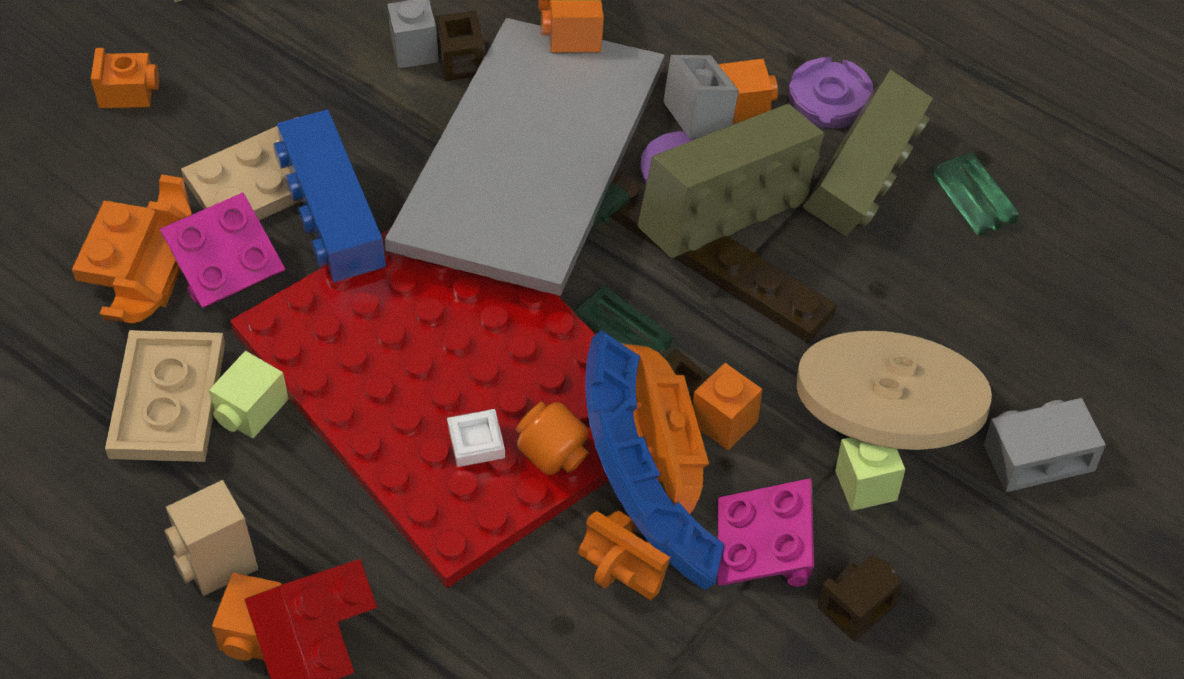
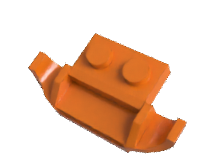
(131, 253)
(669, 427)

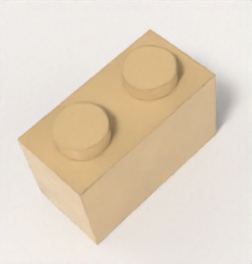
(210, 538)

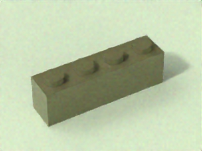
(868, 154)

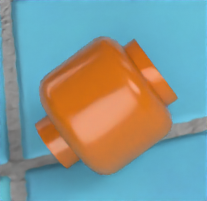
(552, 438)

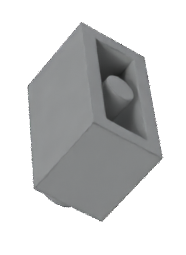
(699, 95)
(1043, 444)

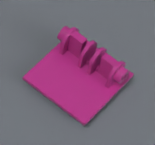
(222, 250)
(767, 534)

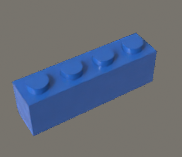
(330, 196)

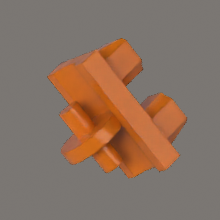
(622, 555)

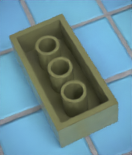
(729, 179)

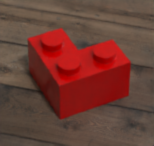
(301, 620)

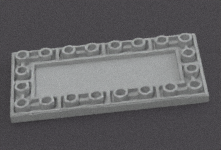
(526, 159)

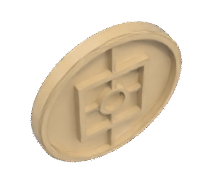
(893, 390)

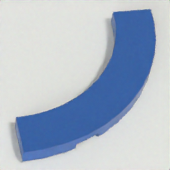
(631, 470)

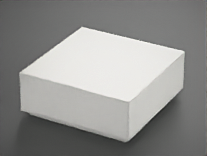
(476, 438)

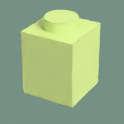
(248, 395)
(869, 473)

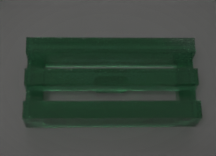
(968, 195)
(599, 319)

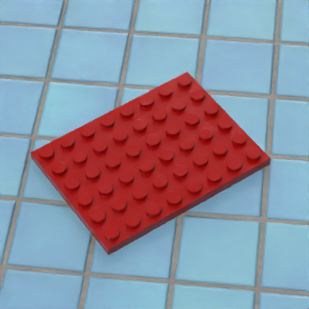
(399, 353)

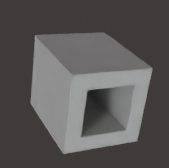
(413, 33)

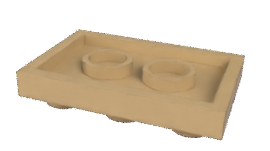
(242, 168)
(165, 396)

